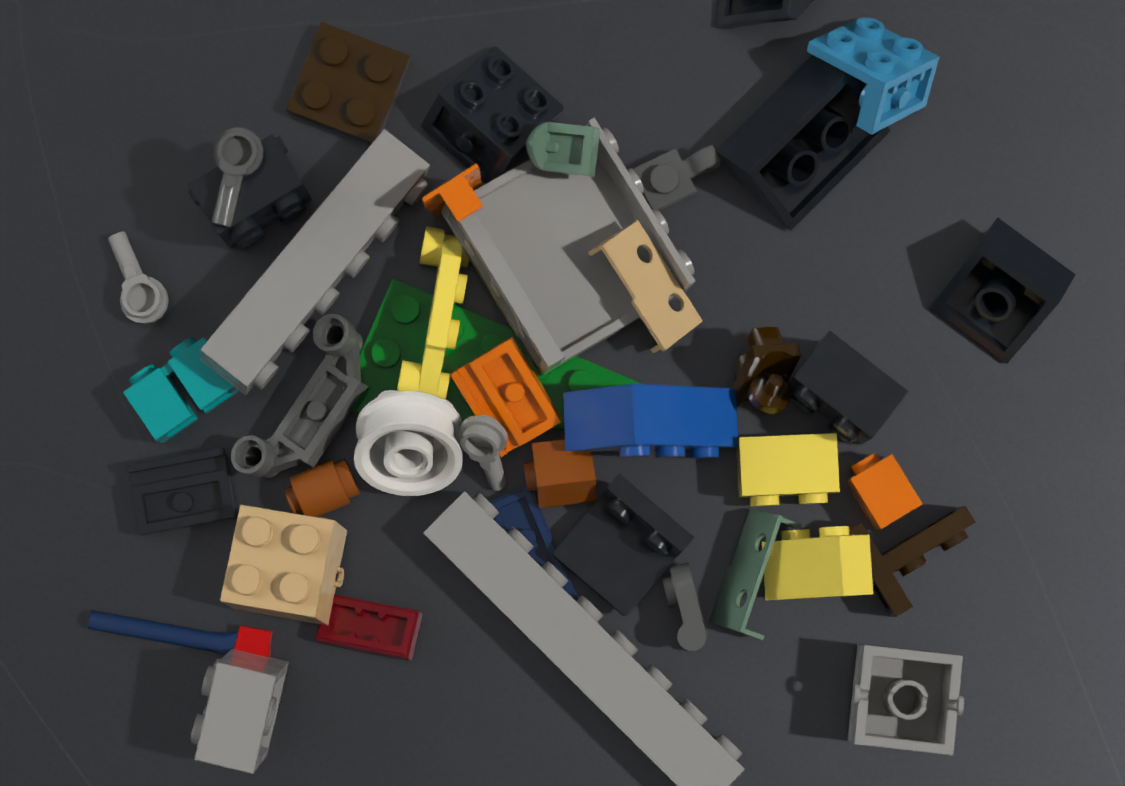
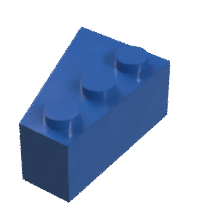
(651, 419)

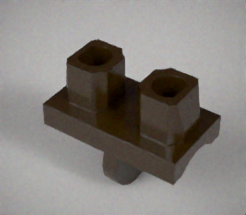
(765, 371)

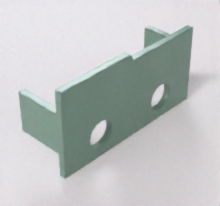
(747, 571)

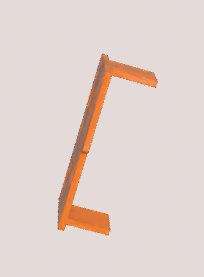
(457, 194)

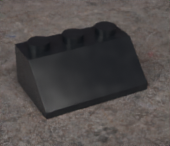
(800, 141)

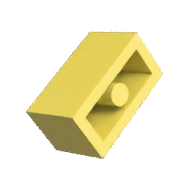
(787, 467)
(818, 566)

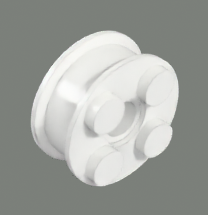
(408, 443)

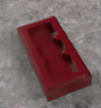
(371, 628)

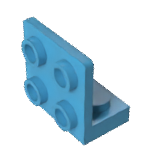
(892, 66)

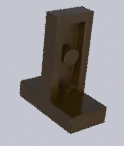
(909, 556)

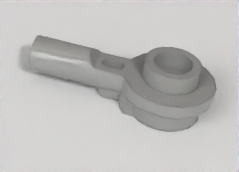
(142, 297)
(483, 440)

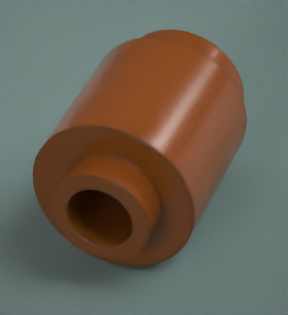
(322, 488)

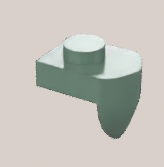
(564, 148)

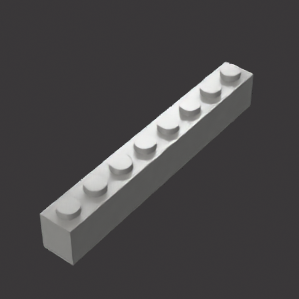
(581, 647)

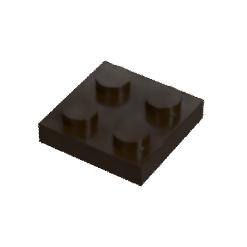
(348, 84)

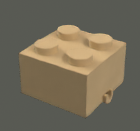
(284, 565)

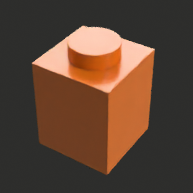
(882, 490)

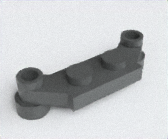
(317, 410)

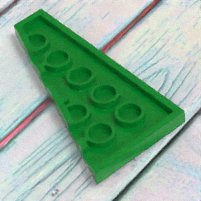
(401, 335)

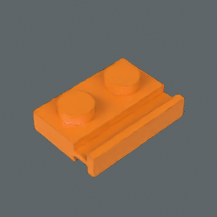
(507, 389)

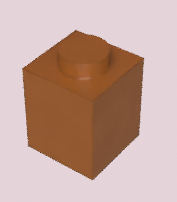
(560, 475)

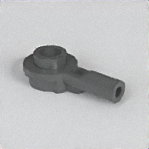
(237, 155)

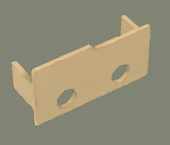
(649, 286)

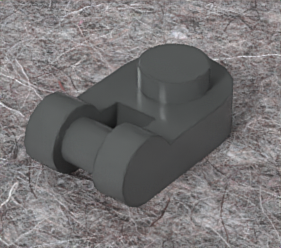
(682, 592)

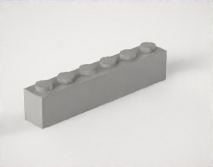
(315, 262)

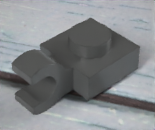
(670, 179)

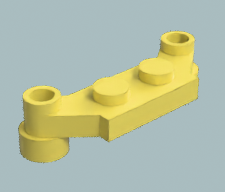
(442, 333)

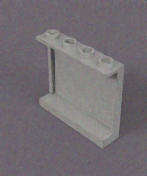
(535, 247)

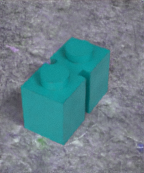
(161, 402)

